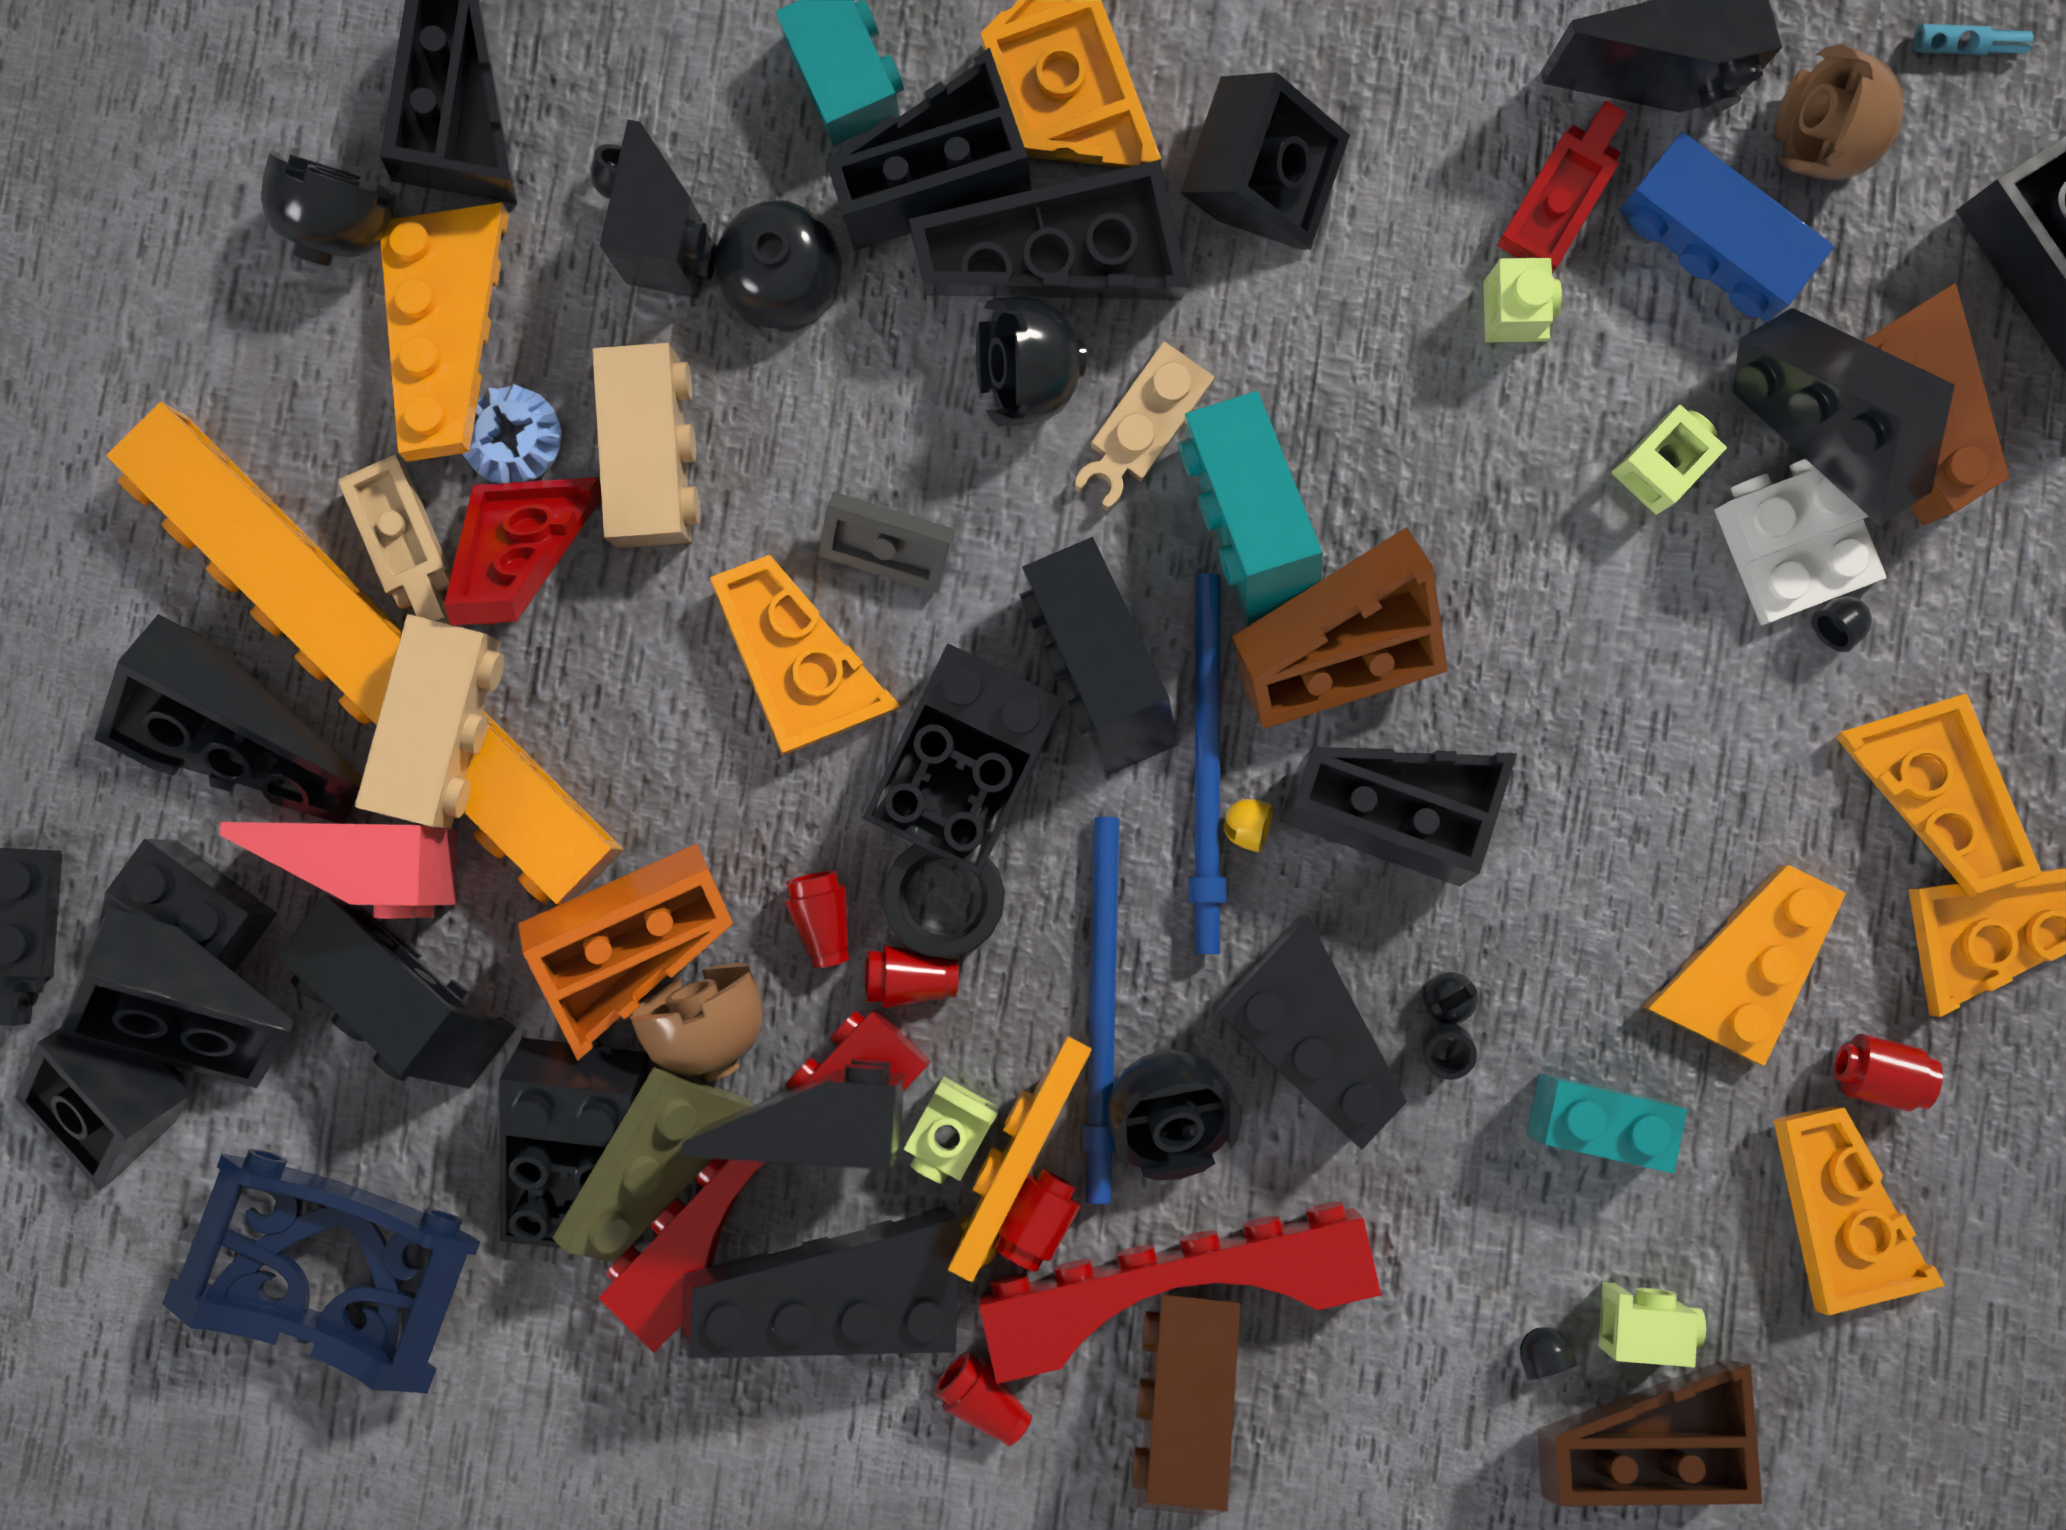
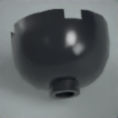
(323, 208)
(778, 265)
(1027, 360)
(1172, 1114)

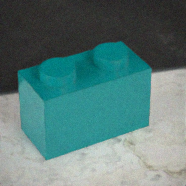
(840, 64)
(1607, 1123)

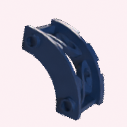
(240, 1307)

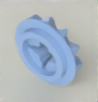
(537, 443)

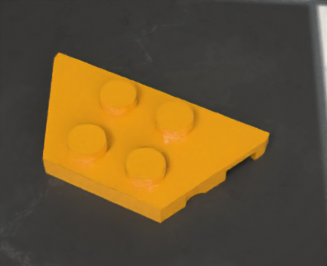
(1069, 84)
(1007, 1169)

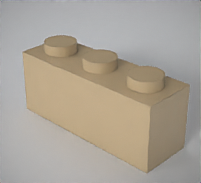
(644, 445)
(431, 723)

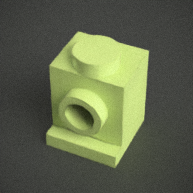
(1521, 300)
(1651, 477)
(954, 1107)
(1649, 1327)

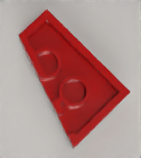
(512, 544)

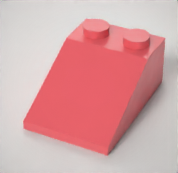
(386, 866)

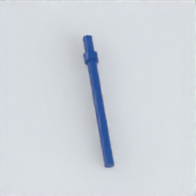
(1207, 886)
(1095, 1133)

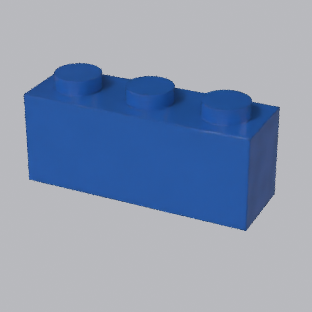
(1725, 229)

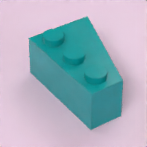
(1251, 504)

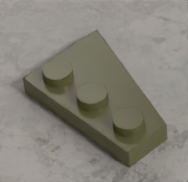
(643, 1165)

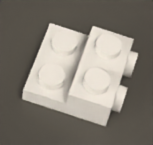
(1797, 542)

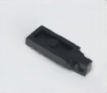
(27, 928)

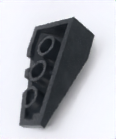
(196, 709)

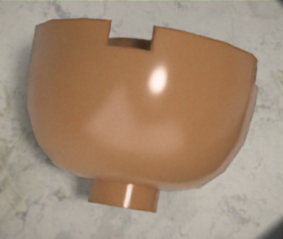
(1839, 115)
(702, 1023)

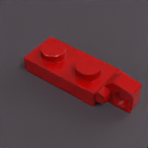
(1565, 190)

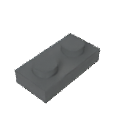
(886, 542)

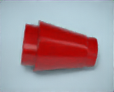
(820, 916)
(908, 977)
(974, 1397)

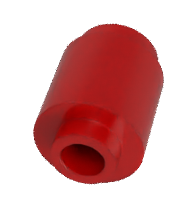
(1888, 1073)
(1037, 1220)

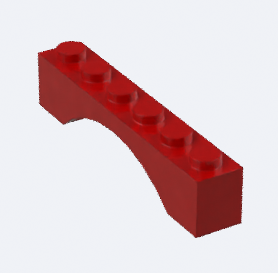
(650, 1283)
(1043, 1321)

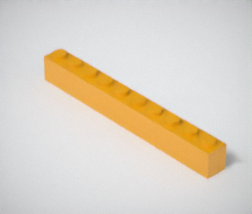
(347, 640)

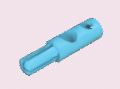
(1982, 40)

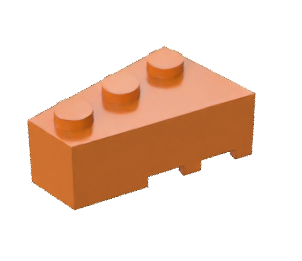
(621, 941)

